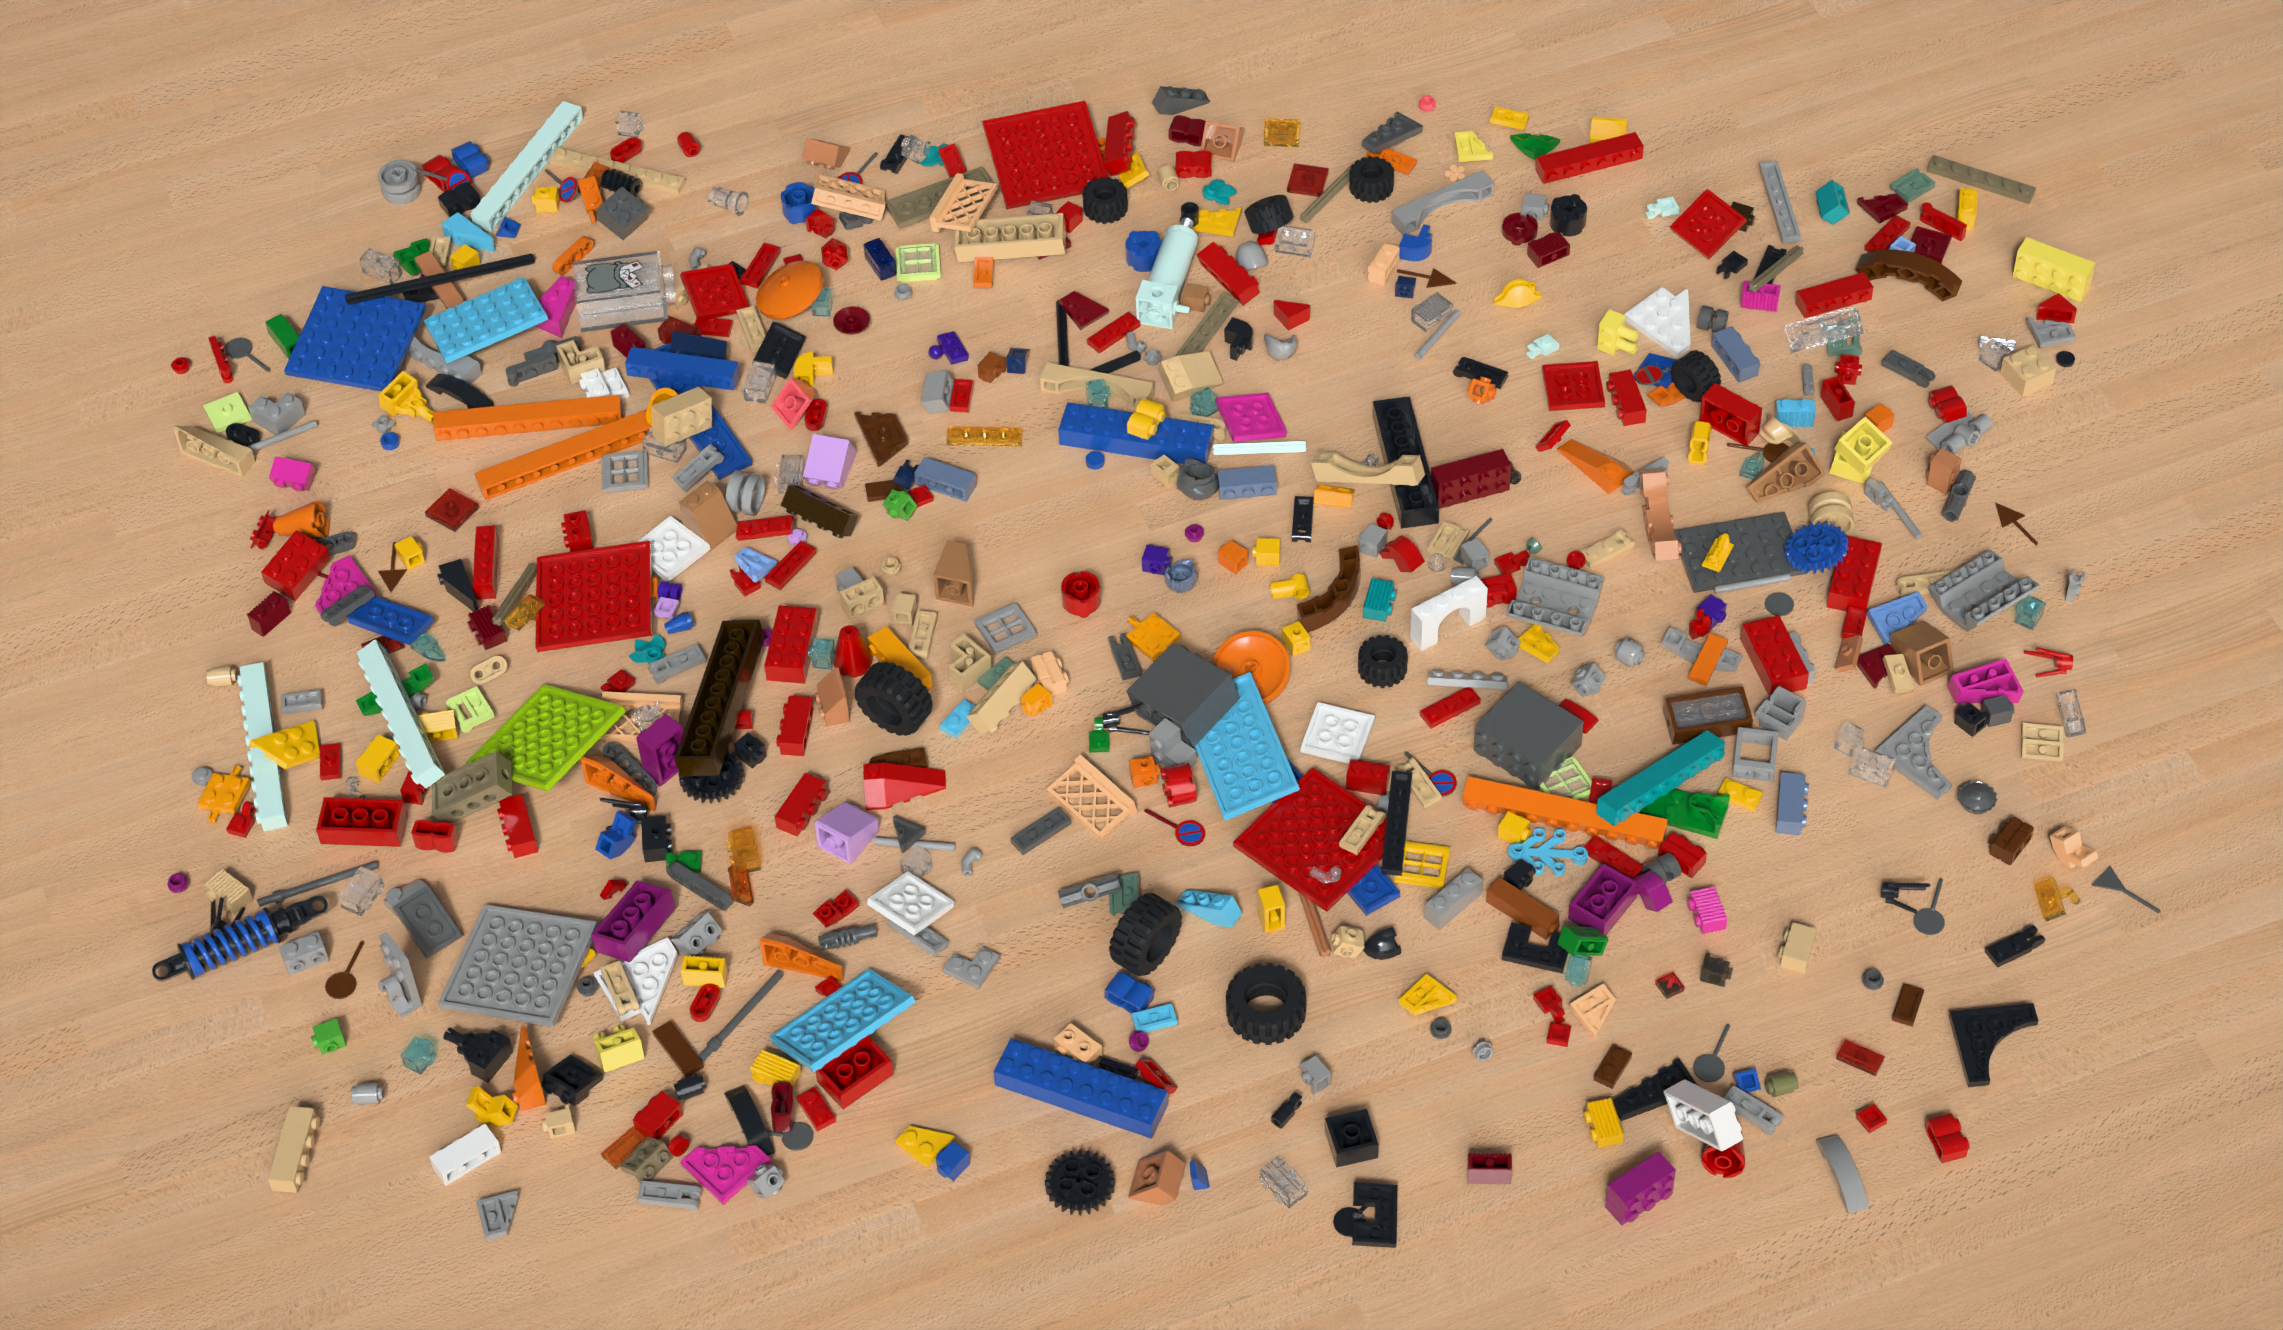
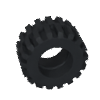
(1371, 179)
(1105, 200)
(1269, 214)
(1695, 375)
(1382, 673)

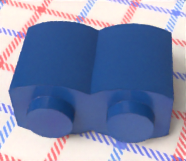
(470, 159)
(1128, 993)

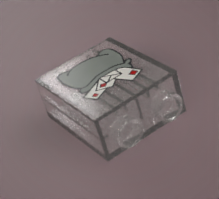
(623, 290)

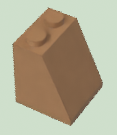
(708, 514)
(953, 575)
(1925, 651)

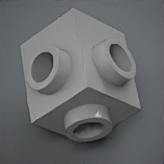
(1503, 644)
(1588, 679)
(766, 1180)

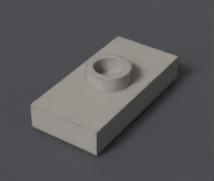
(301, 701)

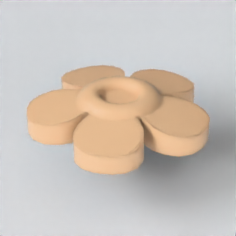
(1455, 173)

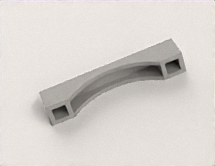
(1469, 189)
(462, 368)

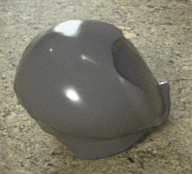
(1197, 480)

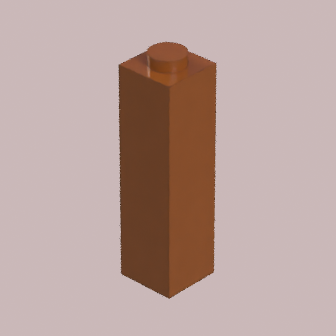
(1522, 908)

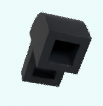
(1240, 336)

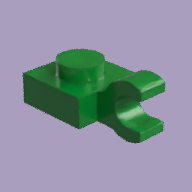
(1099, 739)
(688, 859)

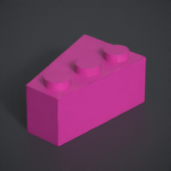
(558, 305)
(1986, 683)

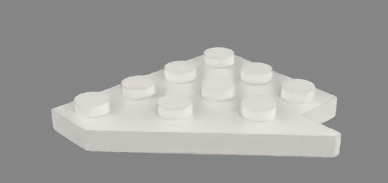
(1664, 320)
(647, 976)

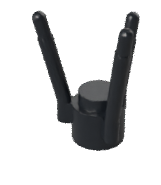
(1112, 719)
(637, 809)
(1891, 891)
(219, 924)

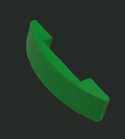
(419, 680)

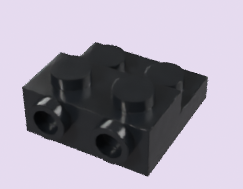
(571, 1080)

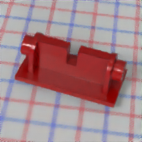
(260, 537)

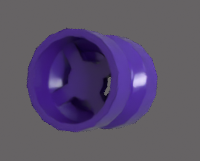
(670, 590)

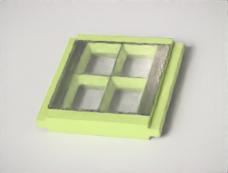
(918, 262)
(1568, 781)

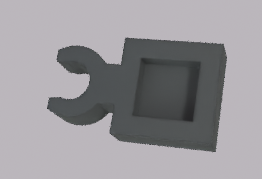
(853, 221)

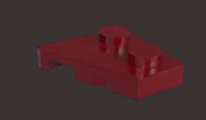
(1883, 207)
(1082, 309)
(1872, 664)

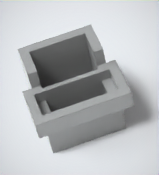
(1782, 712)

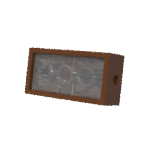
(1713, 711)

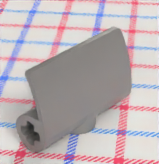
(1960, 433)

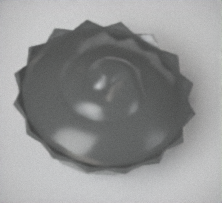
(1977, 797)

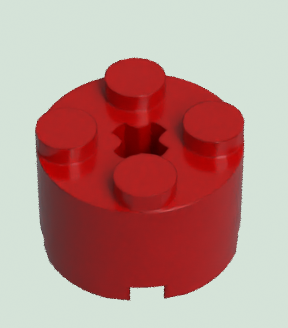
(1081, 593)
(1178, 785)

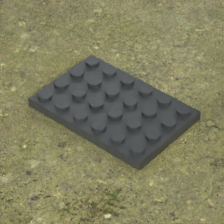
(1755, 553)

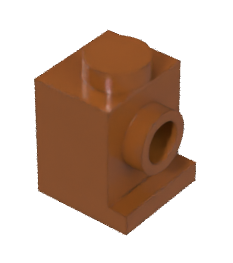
(991, 367)

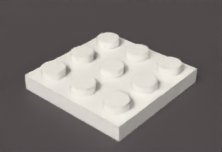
(674, 548)
(1337, 733)
(910, 903)

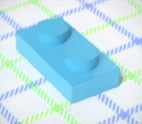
(957, 719)
(1154, 1018)

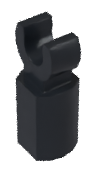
(1286, 1111)

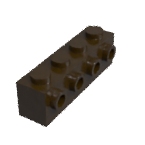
(819, 510)

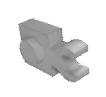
(1875, 493)

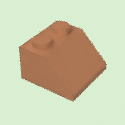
(1222, 140)
(825, 153)
(832, 699)
(1157, 1178)

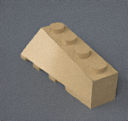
(214, 450)

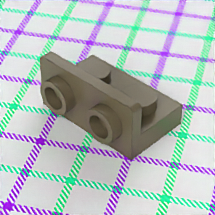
(647, 1159)

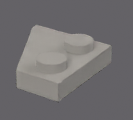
(2051, 332)
(497, 1214)

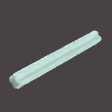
(1259, 447)

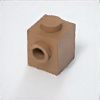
(1196, 297)

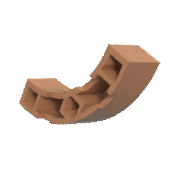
(1657, 515)

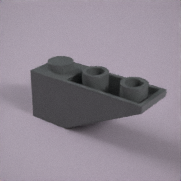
(1177, 100)

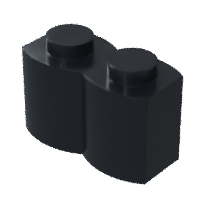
(459, 199)

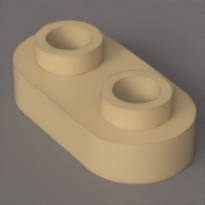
(487, 670)

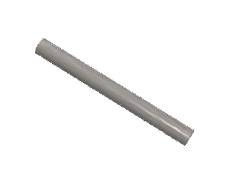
(1439, 332)
(284, 435)
(1902, 514)
(1752, 583)
(922, 844)

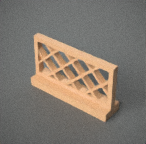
(951, 201)
(852, 202)
(636, 700)
(1101, 783)

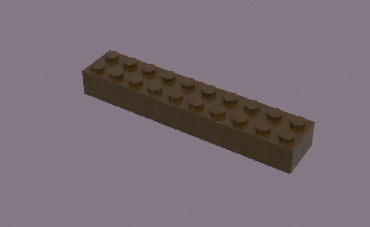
(720, 698)

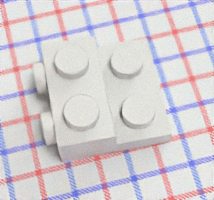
(603, 383)

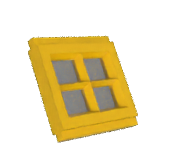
(1424, 865)

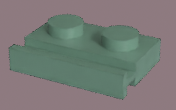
(1912, 185)
(1130, 892)

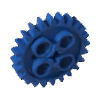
(1816, 547)

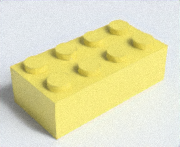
(2053, 269)

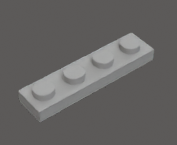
(1473, 680)

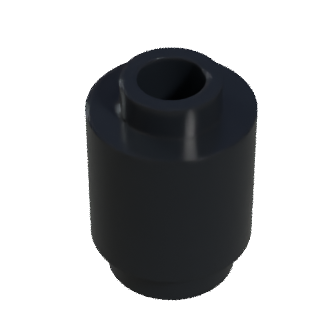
(690, 1087)

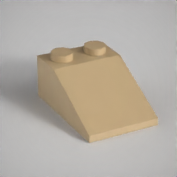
(1189, 374)

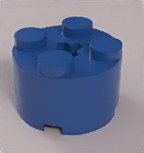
(797, 202)
(1142, 249)

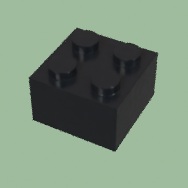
(1351, 1138)

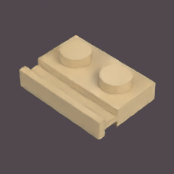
(1448, 540)

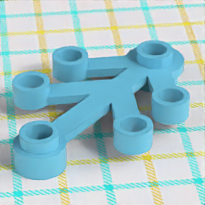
(1546, 853)

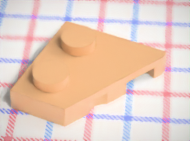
(1593, 1008)

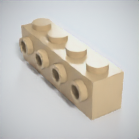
(1001, 698)
(293, 1149)

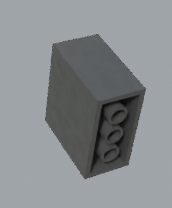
(1185, 692)
(1527, 735)

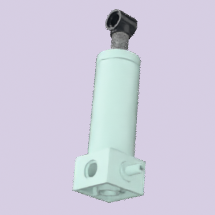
(1158, 297)

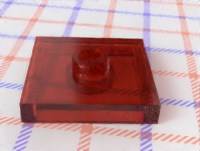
(1307, 180)
(451, 509)

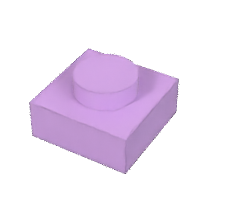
(666, 608)

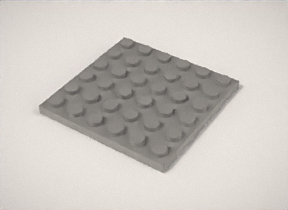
(518, 965)

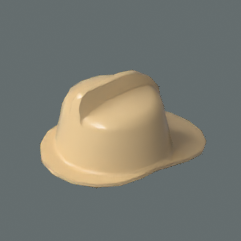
(1778, 432)

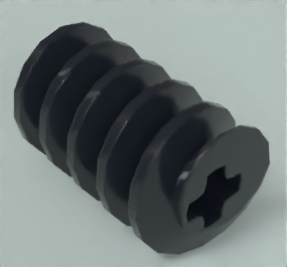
(616, 179)

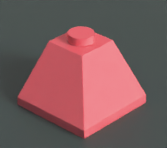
(793, 401)

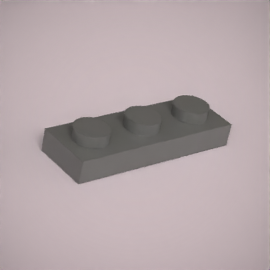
(1040, 830)

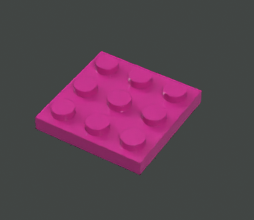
(1250, 417)

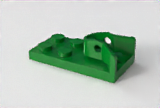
(1691, 811)

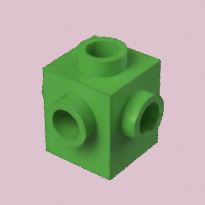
(899, 505)

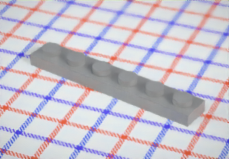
(1779, 202)

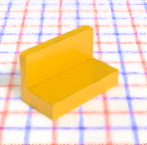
(1606, 128)

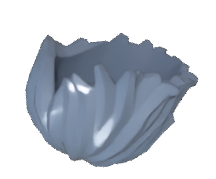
(1181, 576)

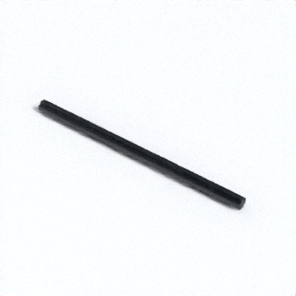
(438, 279)

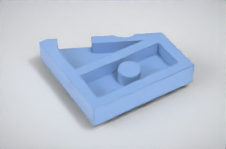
(754, 563)

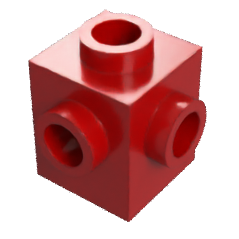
(834, 254)
(1848, 369)

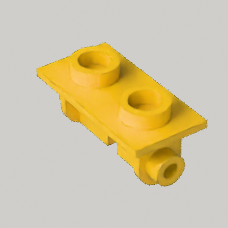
(1718, 553)

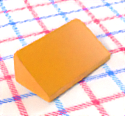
(1333, 496)

